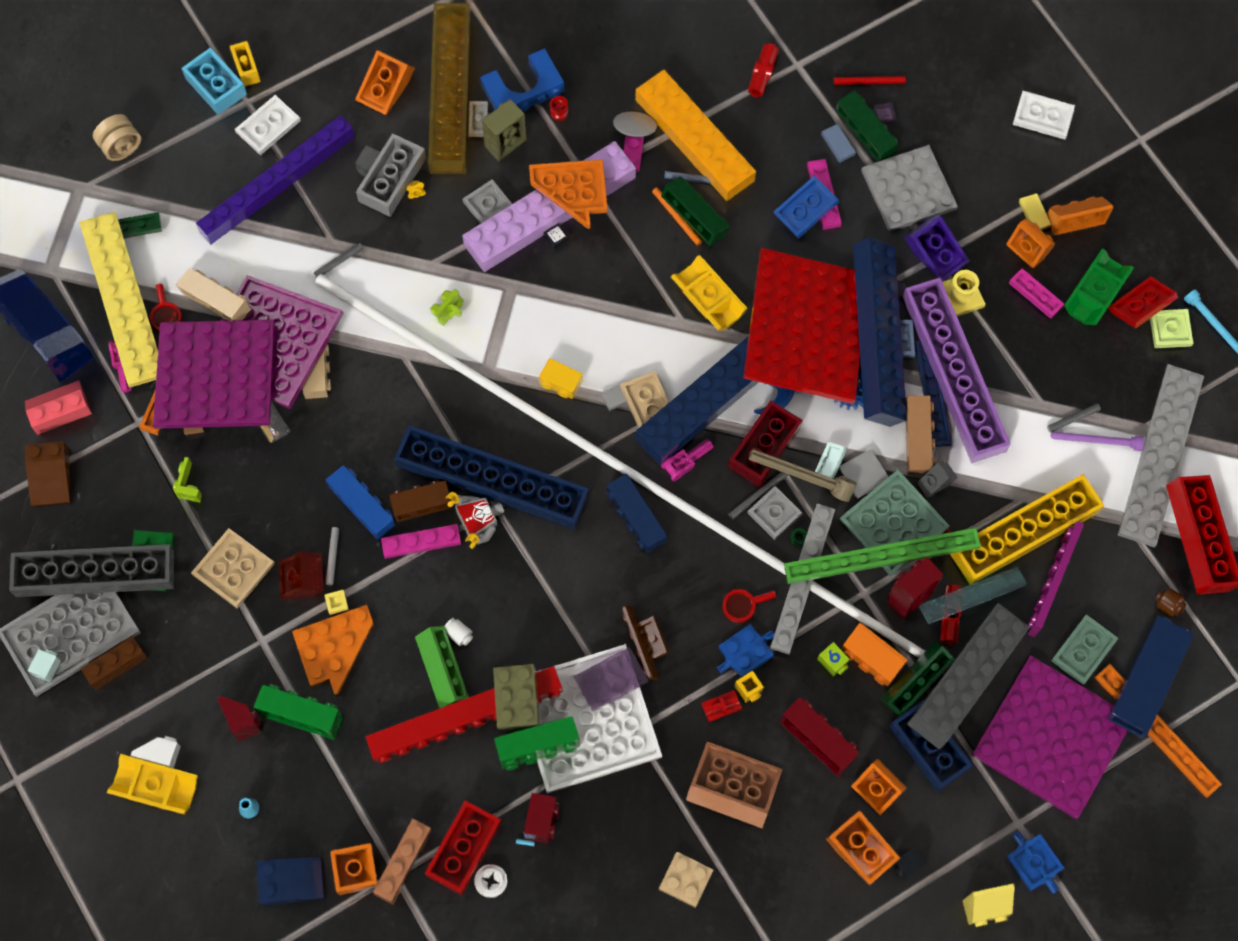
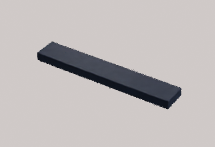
(931, 388)

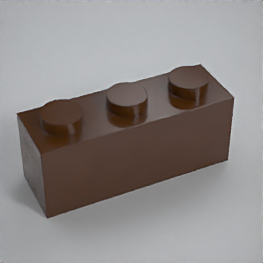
(420, 500)
(114, 663)

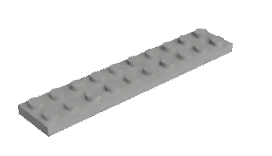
(1160, 455)

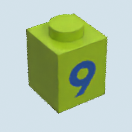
(834, 660)

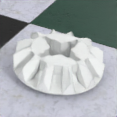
(486, 872)

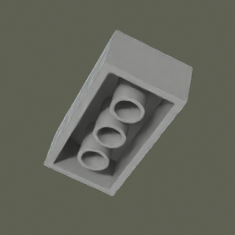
(391, 174)

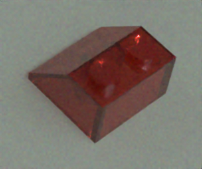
(301, 575)

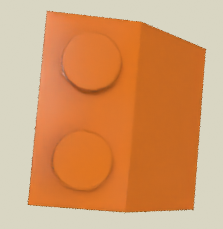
(353, 869)

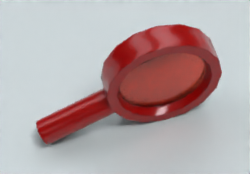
(164, 310)
(740, 605)

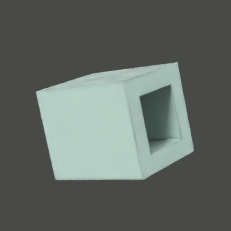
(44, 665)

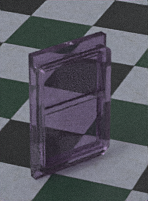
(611, 679)

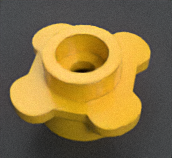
(415, 189)

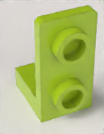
(189, 492)

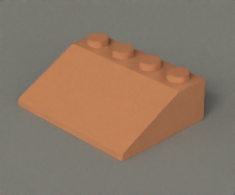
(734, 784)

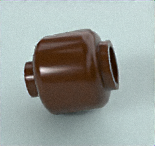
(1170, 603)

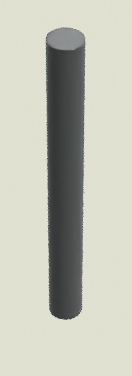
(757, 495)

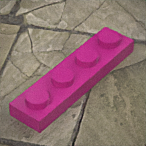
(820, 170)
(421, 541)

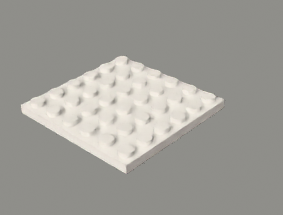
(609, 737)

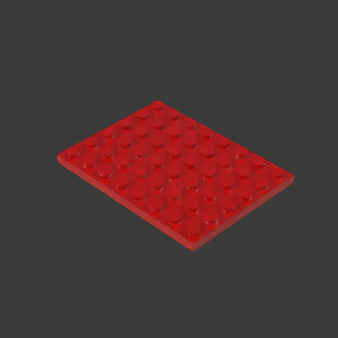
(804, 327)

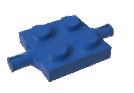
(745, 651)
(1035, 862)

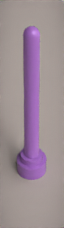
(1135, 443)

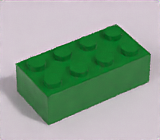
(298, 711)
(537, 742)

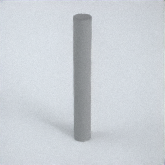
(332, 556)

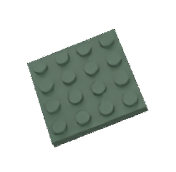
(893, 515)

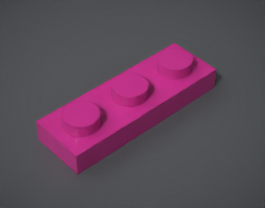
(1036, 293)

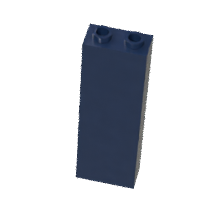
(1150, 676)

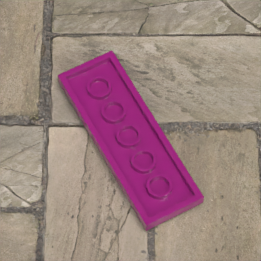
(1055, 576)

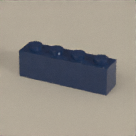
(636, 513)

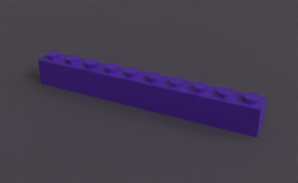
(275, 180)

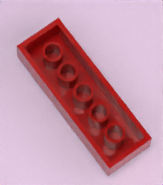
(1203, 534)

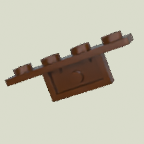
(648, 640)

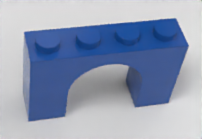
(548, 84)

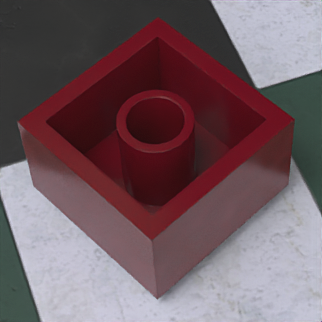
(540, 818)

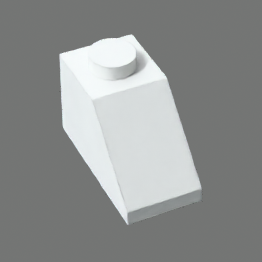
(159, 751)

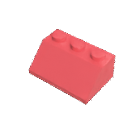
(57, 407)

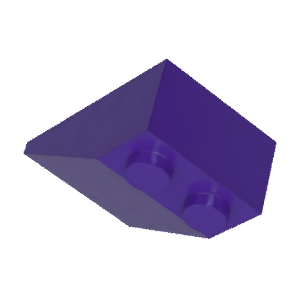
(937, 248)

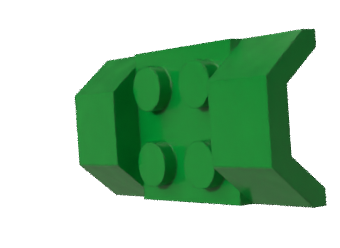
(1097, 289)

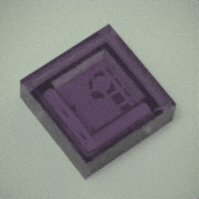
(885, 112)

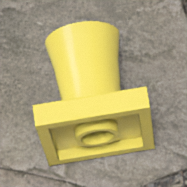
(964, 292)

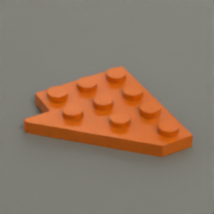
(573, 187)
(332, 646)

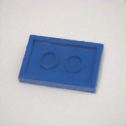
(806, 206)

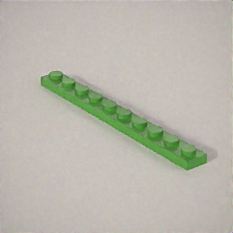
(882, 555)

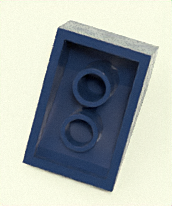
(290, 880)

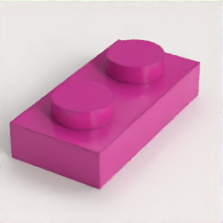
(633, 150)

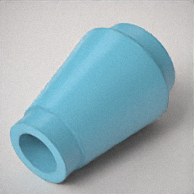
(251, 811)

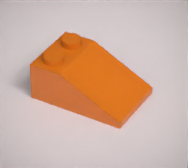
(384, 82)
(863, 847)

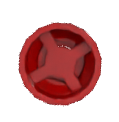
(559, 103)

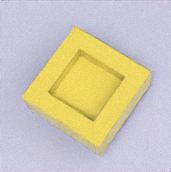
(336, 602)

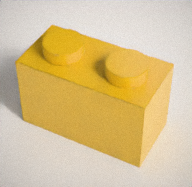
(245, 63)
(560, 379)

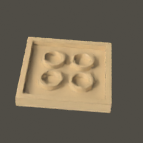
(233, 568)

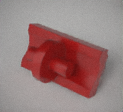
(721, 706)

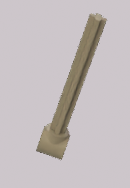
(839, 487)

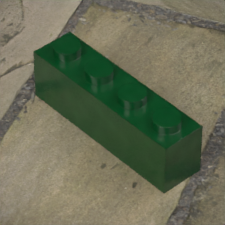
(867, 126)
(695, 211)
(917, 679)

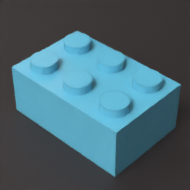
(214, 81)

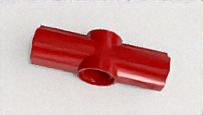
(763, 70)
(949, 625)

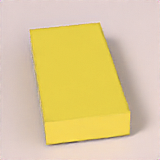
(1034, 211)

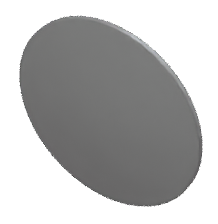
(635, 124)

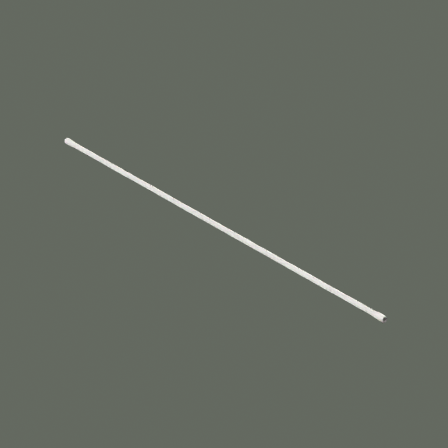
(330, 286)

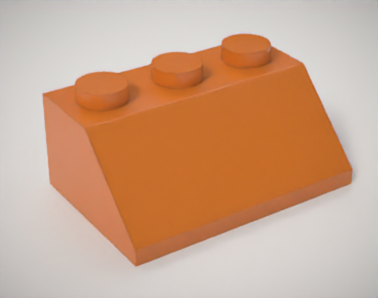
(1079, 215)
(873, 655)

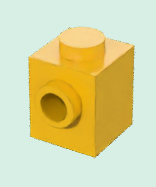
(749, 687)

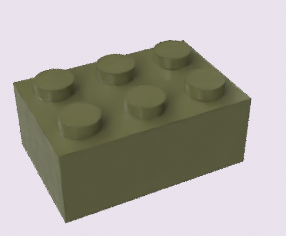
(504, 129)
(516, 697)

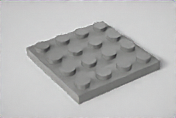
(909, 188)

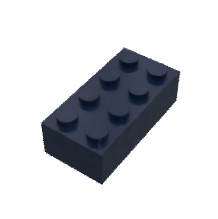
(938, 765)

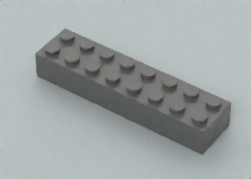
(92, 570)
(968, 676)

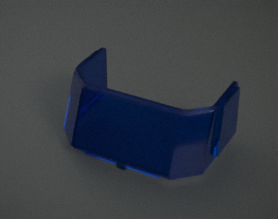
(42, 325)

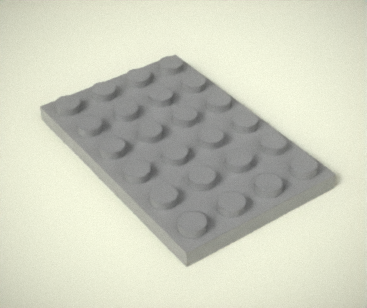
(73, 627)

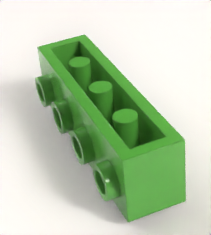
(441, 666)

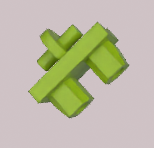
(449, 308)

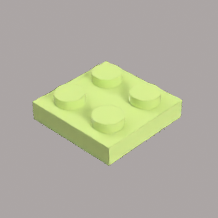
(1171, 329)

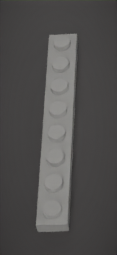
(799, 591)

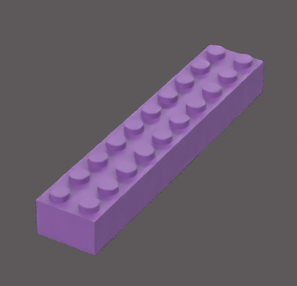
(956, 370)

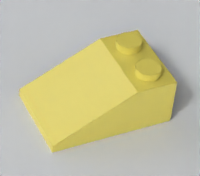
(989, 905)

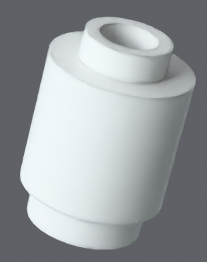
(458, 632)

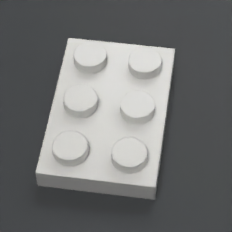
(1043, 115)
(267, 125)

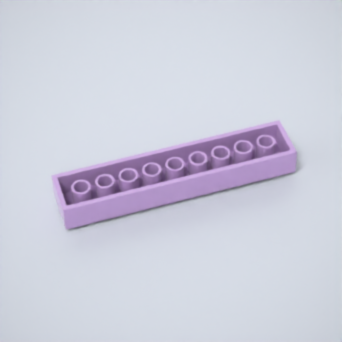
(535, 213)

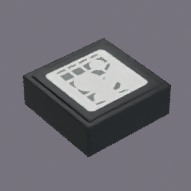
(556, 235)

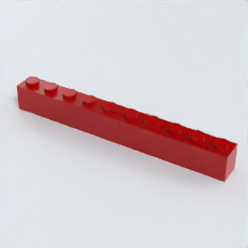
(450, 720)

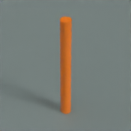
(690, 232)

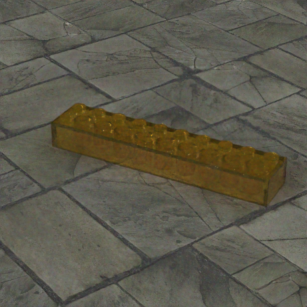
(449, 88)

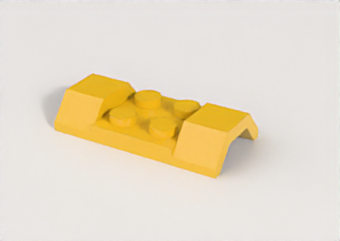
(710, 294)
(154, 784)

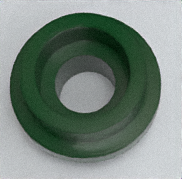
(798, 532)

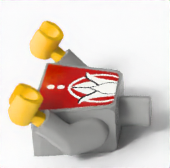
(476, 517)

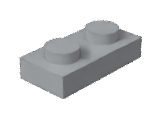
(477, 112)

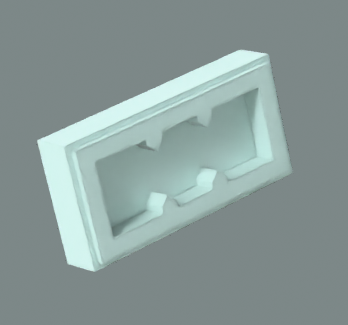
(831, 459)

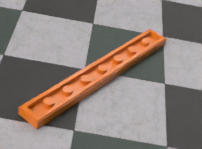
(1167, 740)

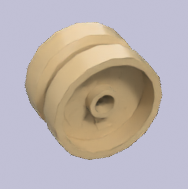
(116, 137)

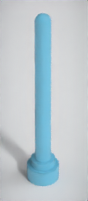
(1194, 299)

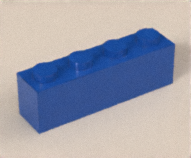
(360, 502)

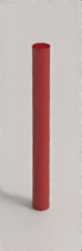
(869, 80)

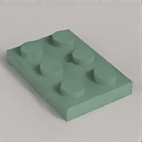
(1084, 649)

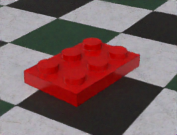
(1143, 302)

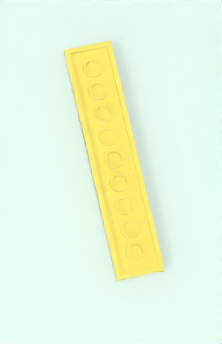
(121, 298)

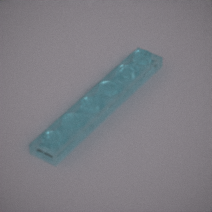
(972, 595)

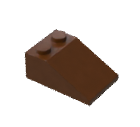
(48, 473)

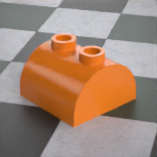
(1030, 243)
(879, 786)

